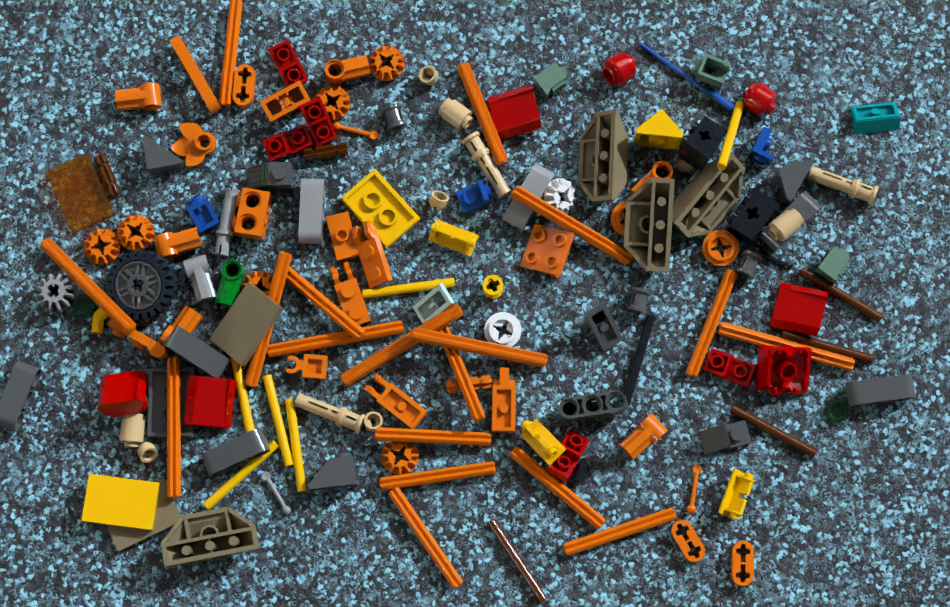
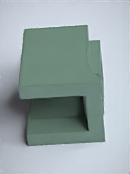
(713, 63)
(551, 80)
(833, 265)

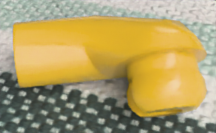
(98, 321)

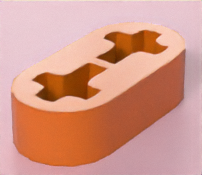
(249, 87)
(692, 538)
(748, 563)

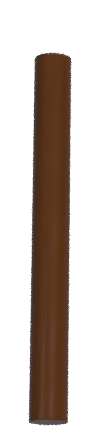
(840, 294)
(855, 354)
(774, 431)
(517, 561)

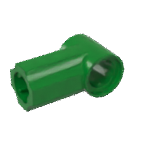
(230, 286)

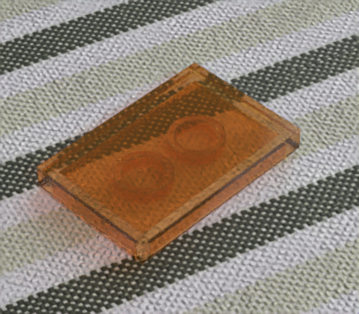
(80, 193)

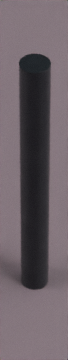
(638, 358)

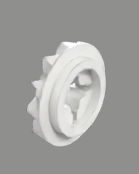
(561, 186)
(498, 320)

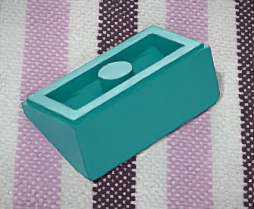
(875, 117)

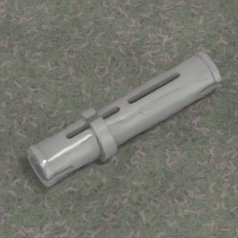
(225, 229)

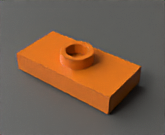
(341, 236)

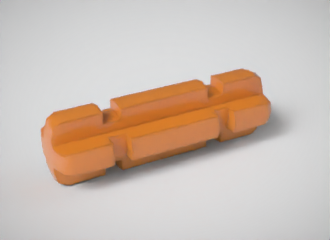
(484, 381)

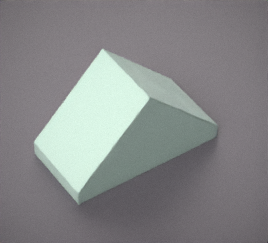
(433, 303)

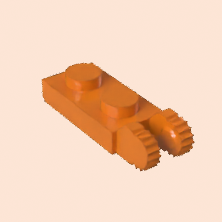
(371, 255)
(350, 296)
(141, 341)
(397, 403)

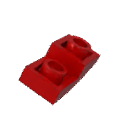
(287, 63)
(318, 121)
(289, 143)
(730, 368)
(566, 462)

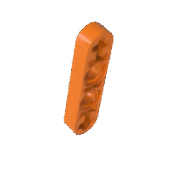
(195, 74)

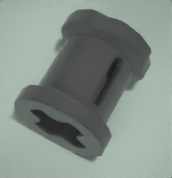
(394, 117)
(748, 264)
(638, 300)

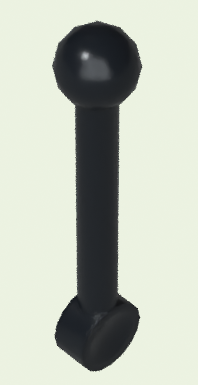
(786, 265)

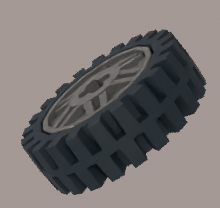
(157, 288)

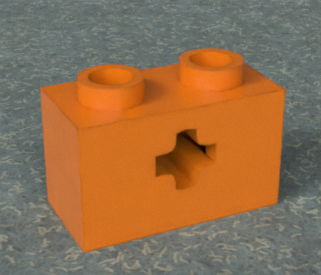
(285, 101)

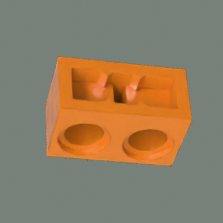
(257, 214)

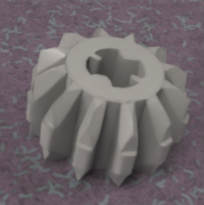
(62, 286)

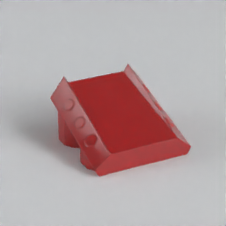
(515, 112)
(798, 309)
(783, 369)
(123, 394)
(209, 402)

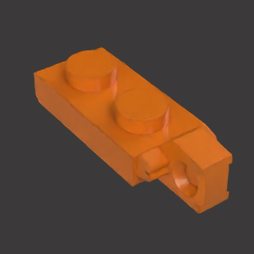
(503, 403)

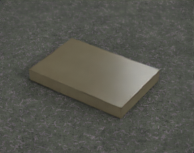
(246, 324)
(166, 517)

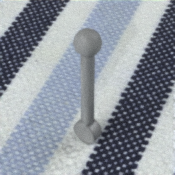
(266, 476)

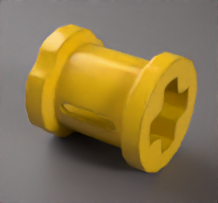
(496, 281)

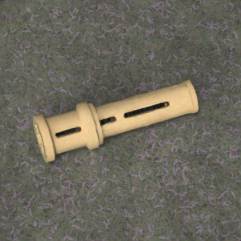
(481, 155)
(854, 188)
(340, 416)

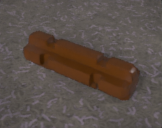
(325, 152)
(107, 175)

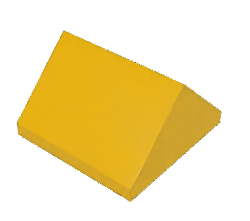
(658, 132)

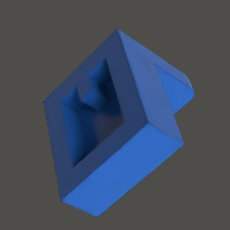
(762, 143)
(474, 197)
(202, 212)

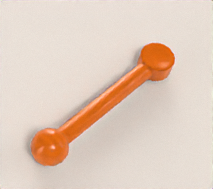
(373, 135)
(697, 469)

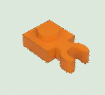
(312, 366)

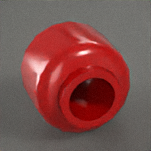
(619, 69)
(759, 99)

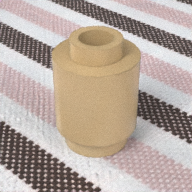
(456, 114)
(785, 225)
(132, 430)

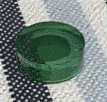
(84, 306)
(836, 410)

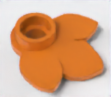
(190, 144)

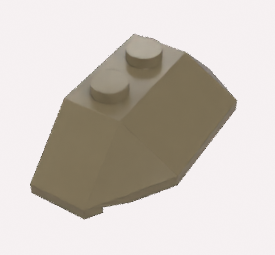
(603, 157)
(708, 198)
(650, 224)
(208, 537)

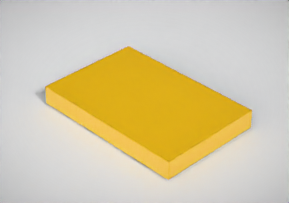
(378, 202)
(120, 502)

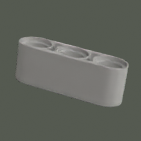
(535, 183)
(311, 211)

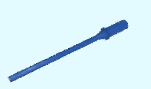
(713, 95)

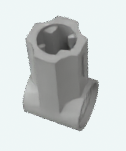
(199, 273)

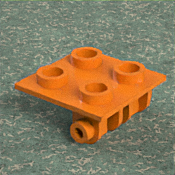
(547, 250)

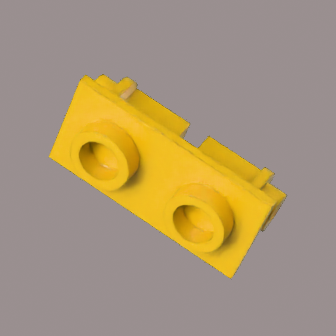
(453, 237)
(542, 441)
(732, 502)

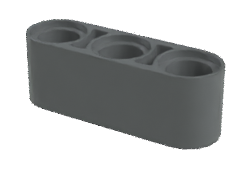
(805, 205)
(197, 352)
(880, 390)
(18, 394)
(582, 402)
(235, 452)

